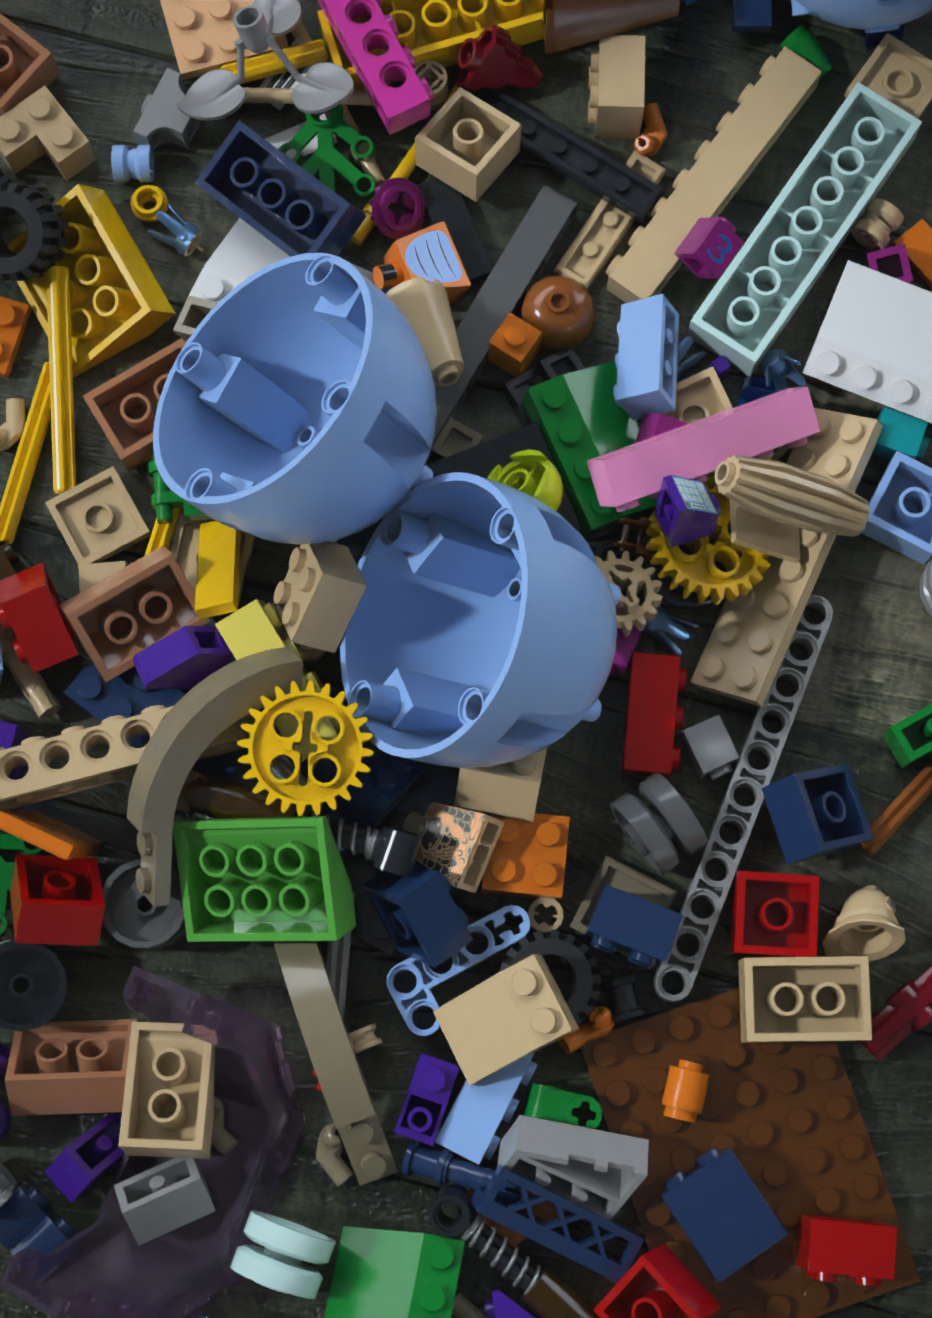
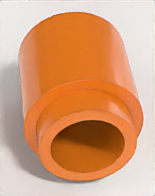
(685, 1091)

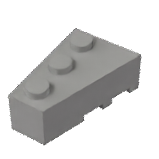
(576, 1161)

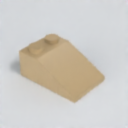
(505, 1018)
(167, 1093)

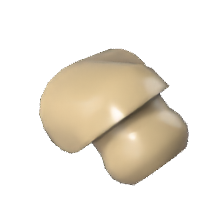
(15, 421)

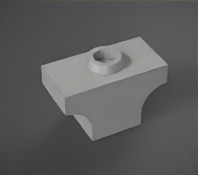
(161, 118)

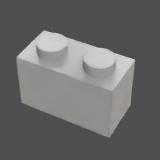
(164, 1198)

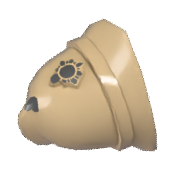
(865, 927)

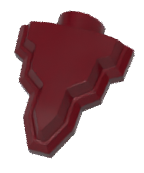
(495, 62)

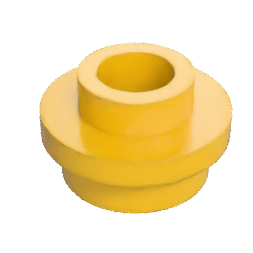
(145, 194)

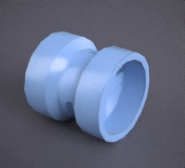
(132, 163)

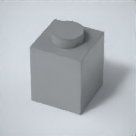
(710, 748)

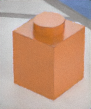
(514, 345)

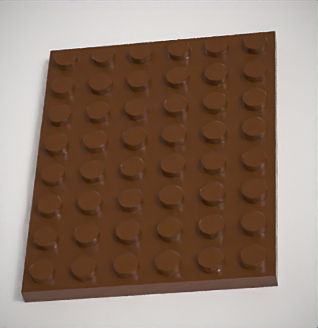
(786, 1121)

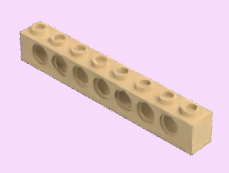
(82, 770)

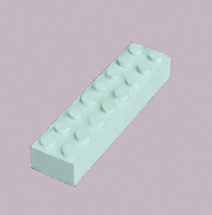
(803, 229)

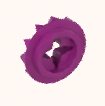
(408, 197)

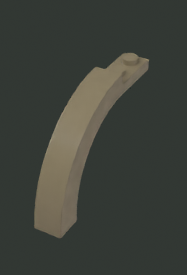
(179, 743)
(335, 1059)

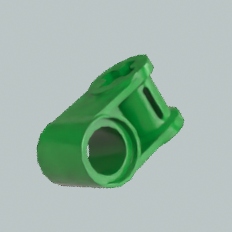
(557, 1105)

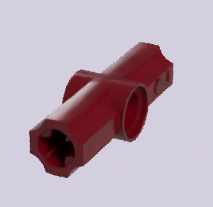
(904, 1014)

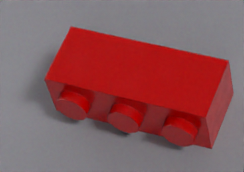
(652, 715)

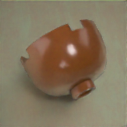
(560, 311)

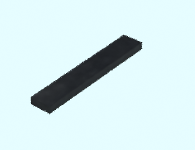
(577, 158)

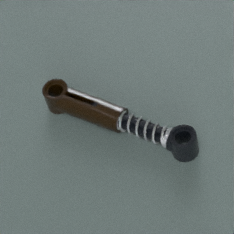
(218, 798)
(542, 1288)

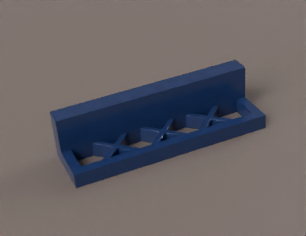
(548, 1232)

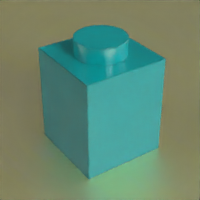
(900, 434)

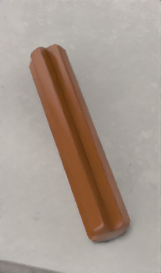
(899, 810)

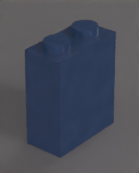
(721, 1212)

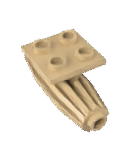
(777, 499)

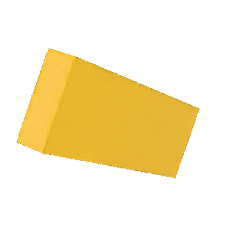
(217, 570)

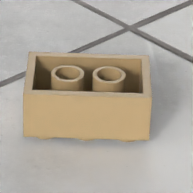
(805, 999)

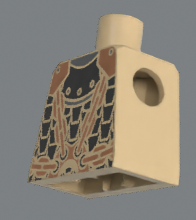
(455, 842)

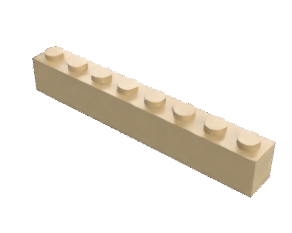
(715, 176)

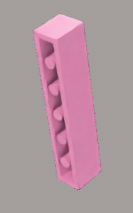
(702, 445)

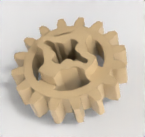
(632, 579)

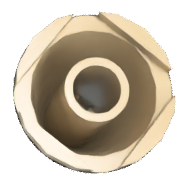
(431, 317)

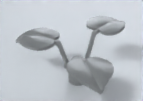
(219, 91)

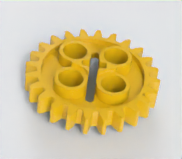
(698, 571)
(266, 746)

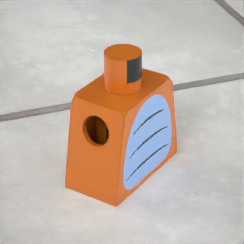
(427, 255)

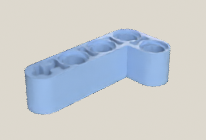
(462, 961)

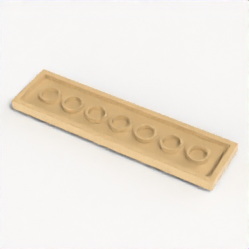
(759, 626)

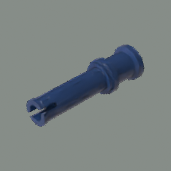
(445, 1168)

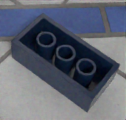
(278, 196)

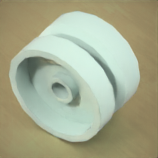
(280, 1262)

